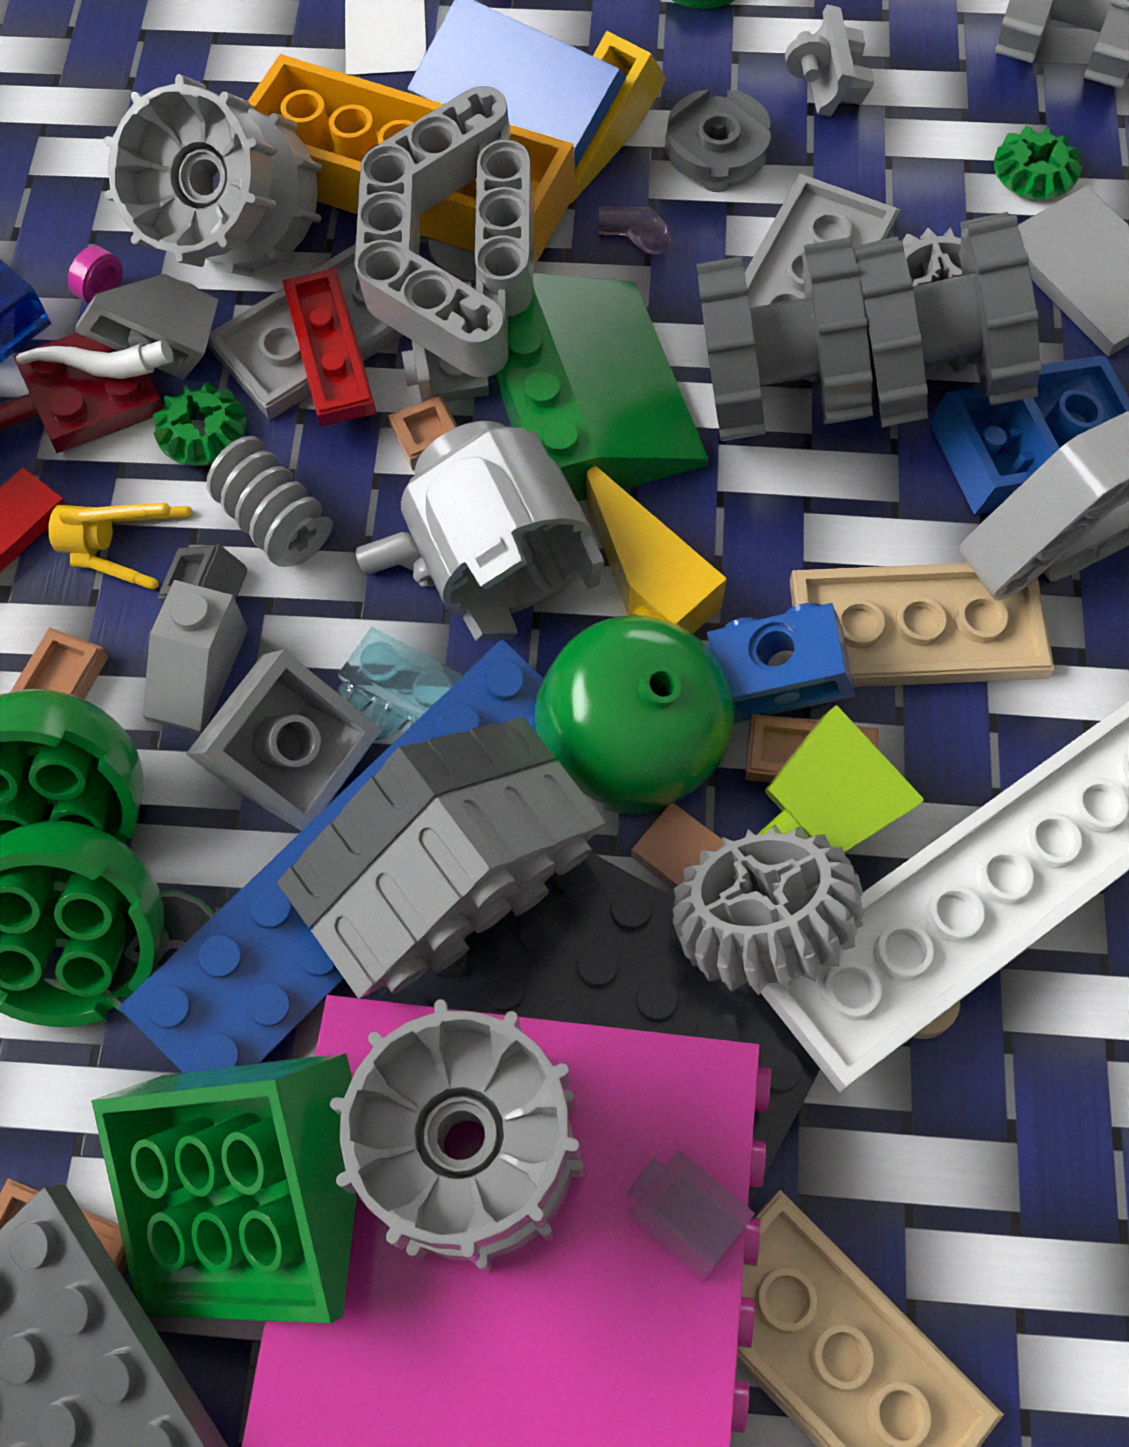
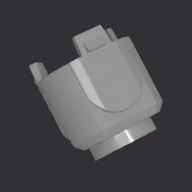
(496, 525)

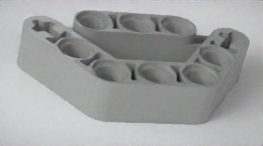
(413, 173)
(1060, 516)

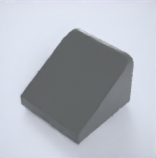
(205, 567)

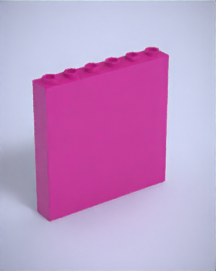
(567, 1334)

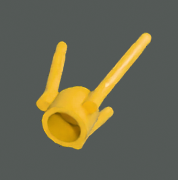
(89, 529)

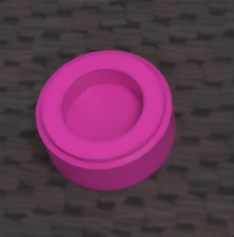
(94, 272)

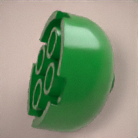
(636, 713)
(66, 756)
(66, 891)

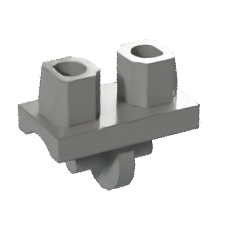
(830, 62)

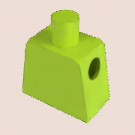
(839, 785)

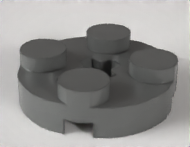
(718, 161)

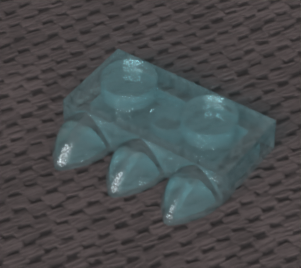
(394, 678)

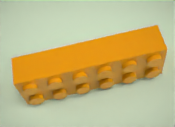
(348, 116)

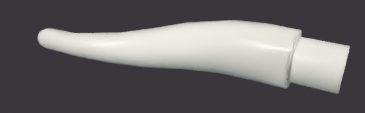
(120, 364)

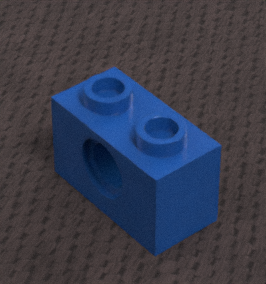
(812, 676)

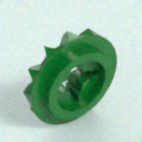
(1041, 179)
(179, 439)

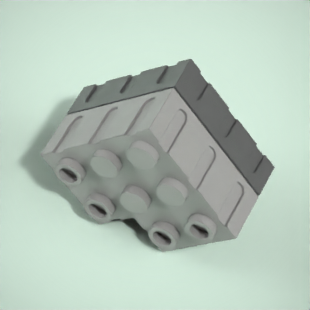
(439, 850)

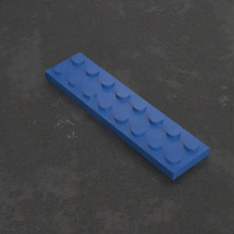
(256, 961)

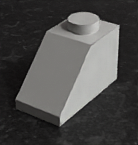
(150, 313)
(191, 656)

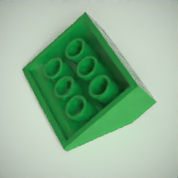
(596, 384)
(233, 1190)

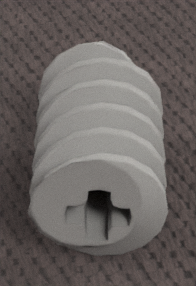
(268, 502)

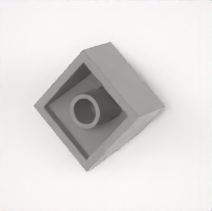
(285, 740)

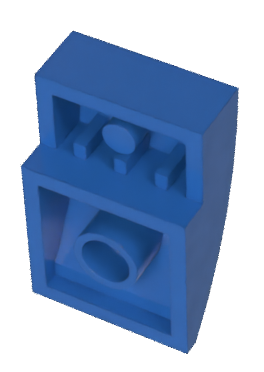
(1005, 443)

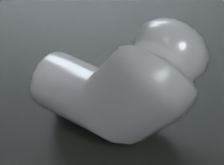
(393, 551)

